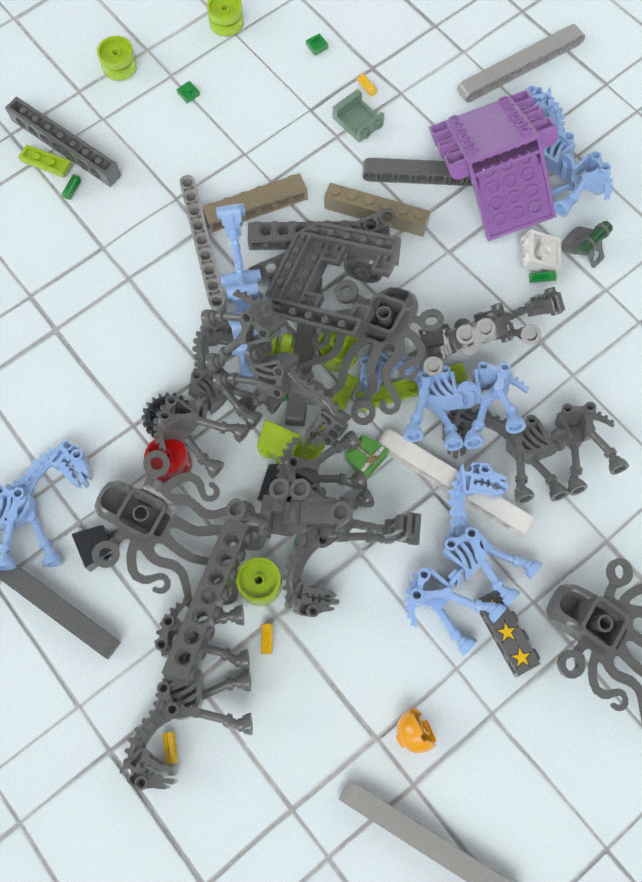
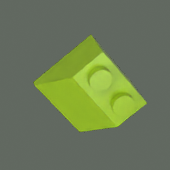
(274, 440)

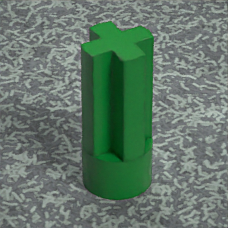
(71, 187)
(542, 276)

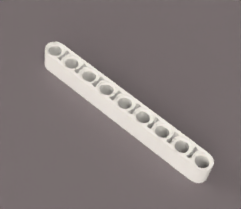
(442, 475)

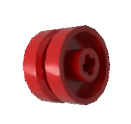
(178, 457)

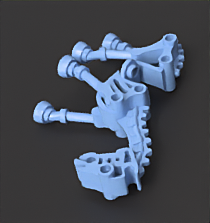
(597, 173)
(240, 279)
(441, 395)
(19, 505)
(463, 540)

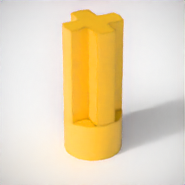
(367, 85)
(266, 638)
(170, 748)

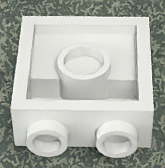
(541, 251)

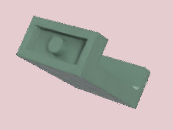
(357, 116)

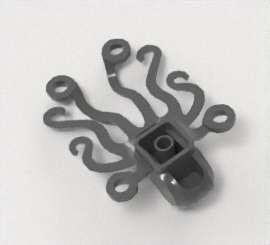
(388, 327)
(148, 515)
(603, 627)

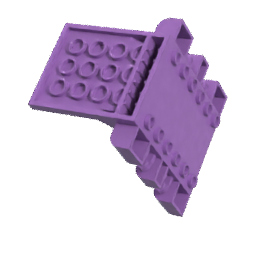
(504, 159)

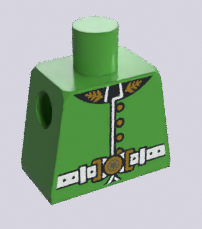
(367, 457)

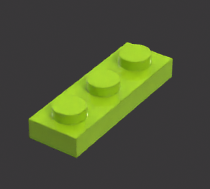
(45, 161)

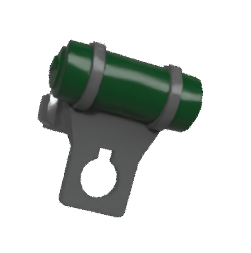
(587, 241)

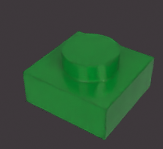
(317, 44)
(188, 92)

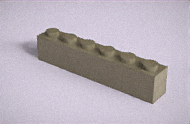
(260, 200)
(362, 204)

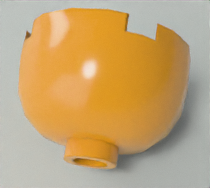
(415, 733)

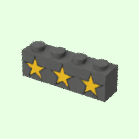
(510, 638)

